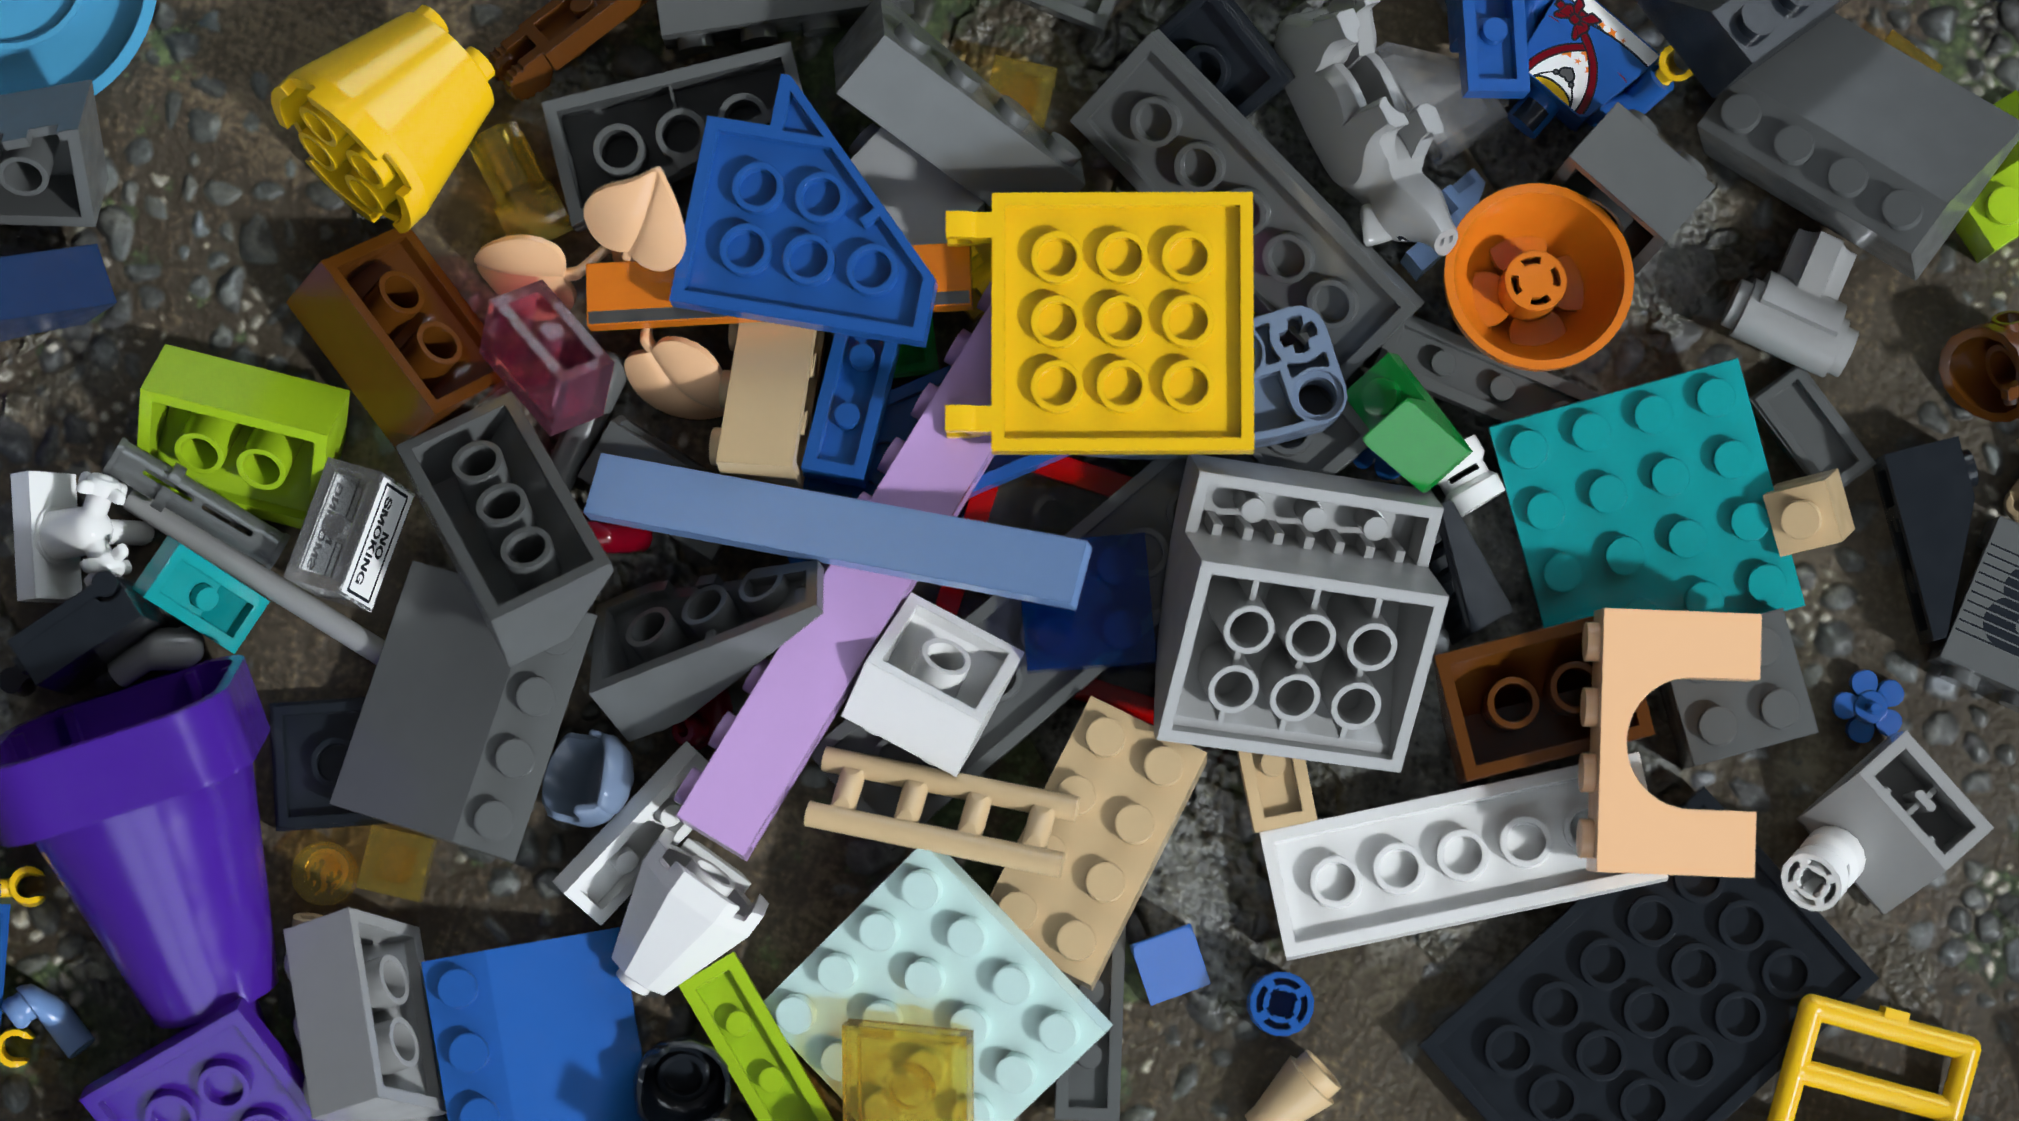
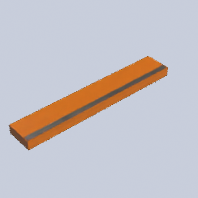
(638, 298)

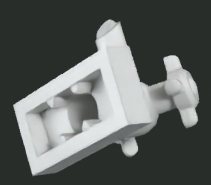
(56, 532)

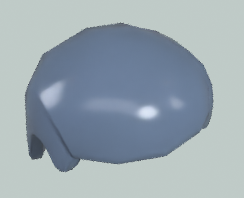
(587, 779)

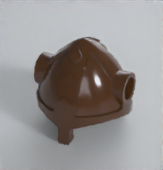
(1983, 368)

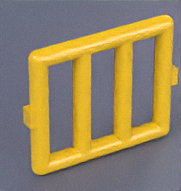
(1886, 1024)

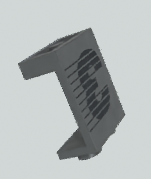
(1985, 630)

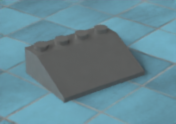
(1861, 141)
(451, 730)

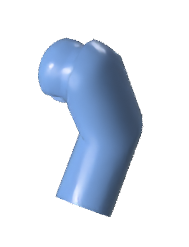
(53, 1013)

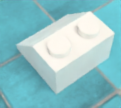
(932, 684)

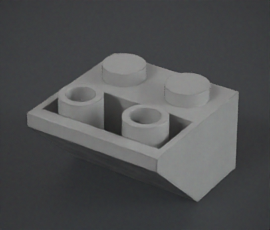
(1903, 816)

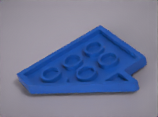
(796, 233)

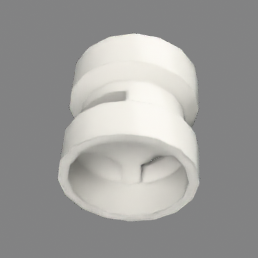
(1475, 488)
(1823, 868)

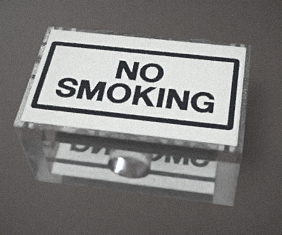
(349, 534)

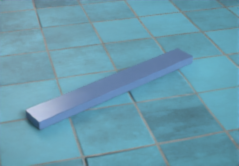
(839, 531)

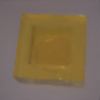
(1027, 84)
(396, 863)

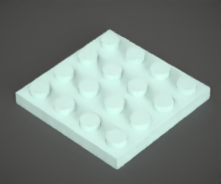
(948, 957)

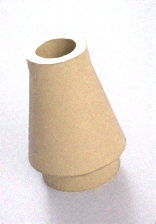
(1297, 1091)

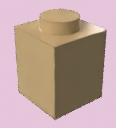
(1809, 512)

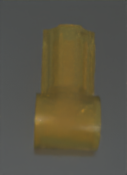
(522, 195)

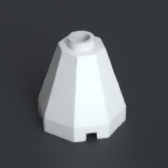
(682, 915)

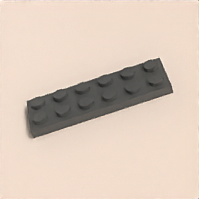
(1180, 134)

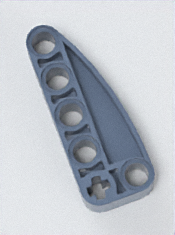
(1280, 377)

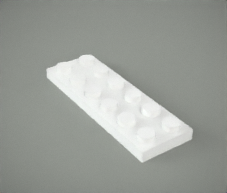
(1435, 863)

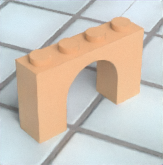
(1625, 823)

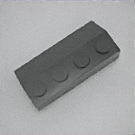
(508, 525)

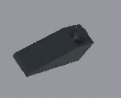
(1929, 516)

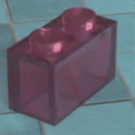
(546, 357)

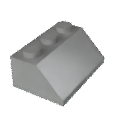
(363, 1018)

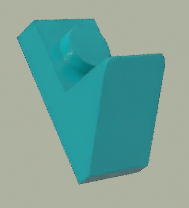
(200, 594)

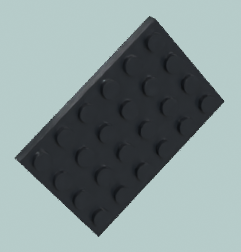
(1648, 1002)

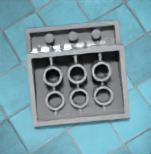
(1297, 614)

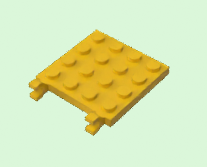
(1115, 323)

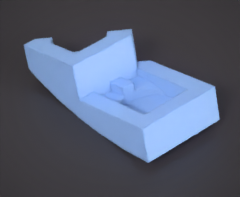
(1460, 200)

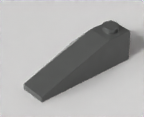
(675, 649)

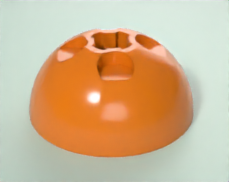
(1558, 252)

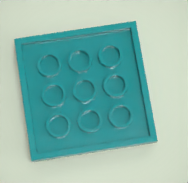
(1646, 501)

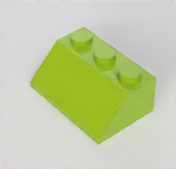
(242, 430)

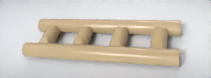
(968, 839)

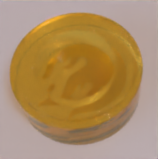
(324, 873)

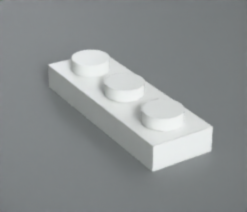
(610, 863)

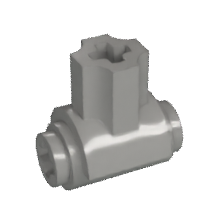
(1798, 308)

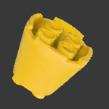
(389, 114)

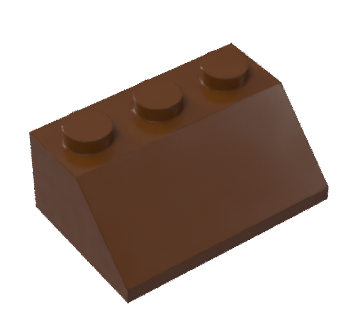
(397, 334)
(1519, 701)

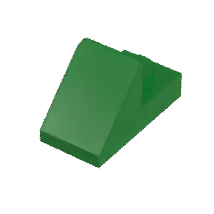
(1406, 424)

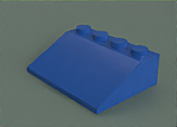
(535, 1031)

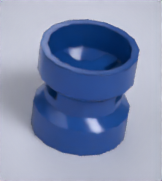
(1271, 1002)

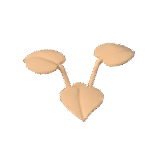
(636, 223)

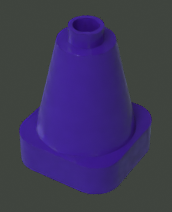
(156, 832)

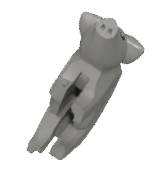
(1362, 124)

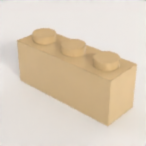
(768, 402)

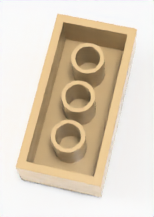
(1127, 811)

